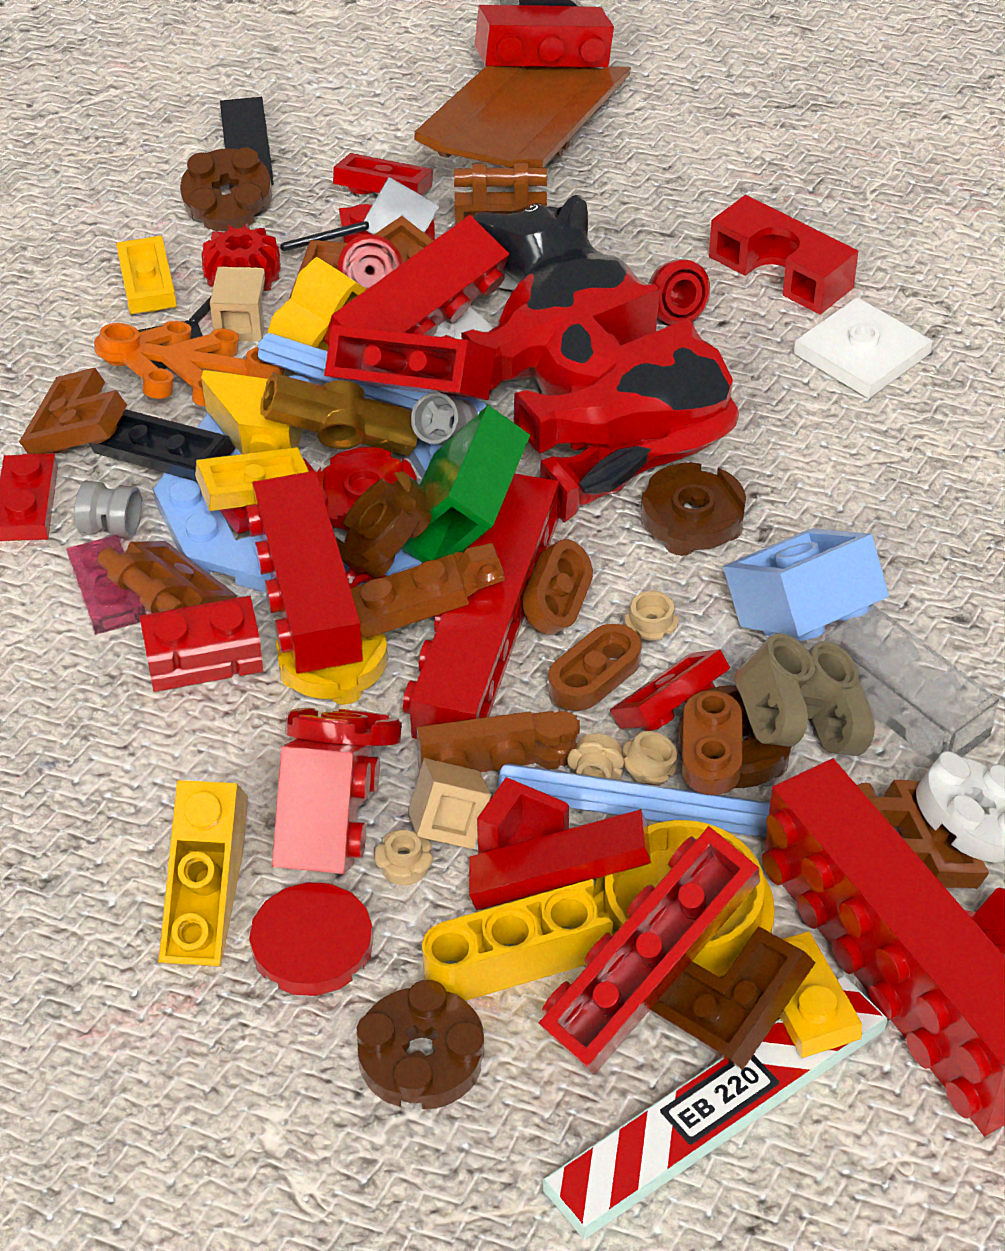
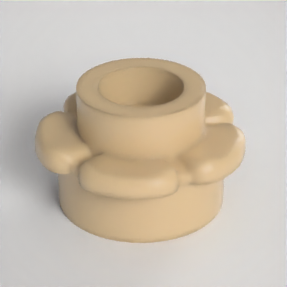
(652, 615)
(597, 756)
(650, 758)
(403, 868)

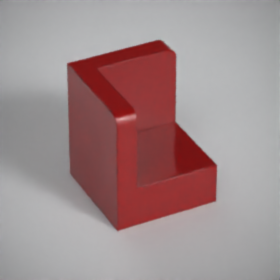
(519, 815)

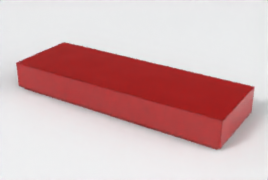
(559, 860)

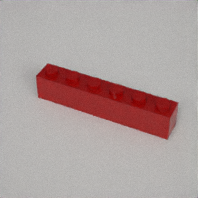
(475, 641)

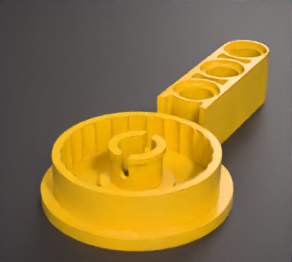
(540, 924)

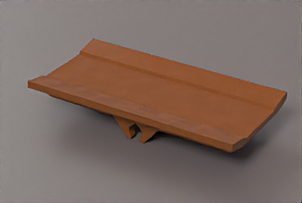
(519, 113)

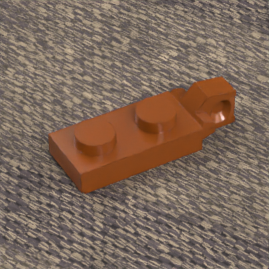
(425, 589)

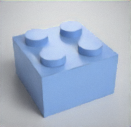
(806, 582)

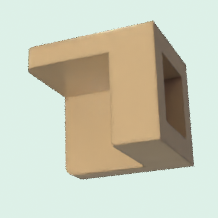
(237, 301)
(448, 803)

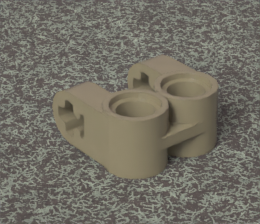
(805, 686)

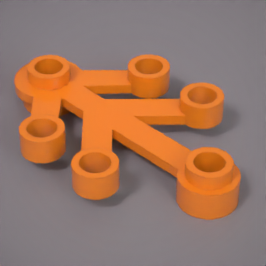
(125, 345)

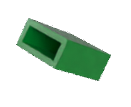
(468, 484)

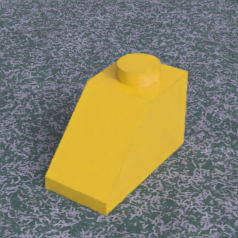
(235, 407)

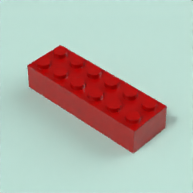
(895, 933)

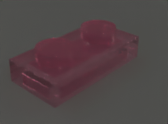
(104, 602)

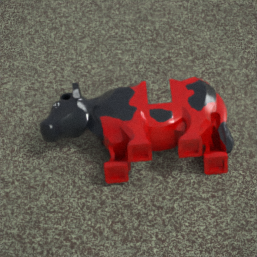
(595, 351)

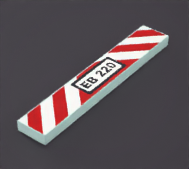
(692, 1123)

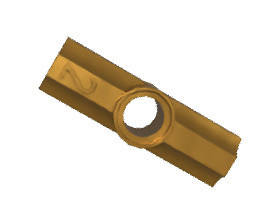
(338, 414)

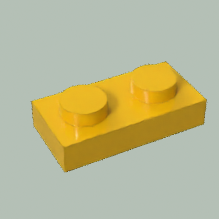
(146, 275)
(229, 479)
(819, 1011)

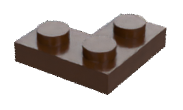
(740, 1009)

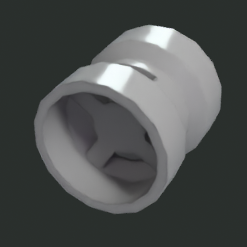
(433, 417)
(108, 509)

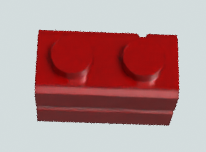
(201, 643)

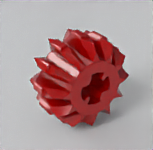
(241, 249)

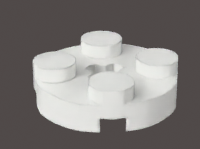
(968, 803)

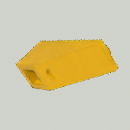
(202, 871)

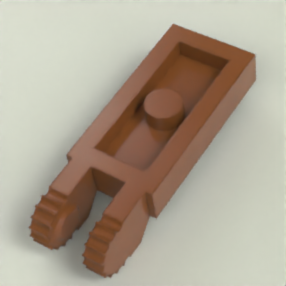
(502, 739)

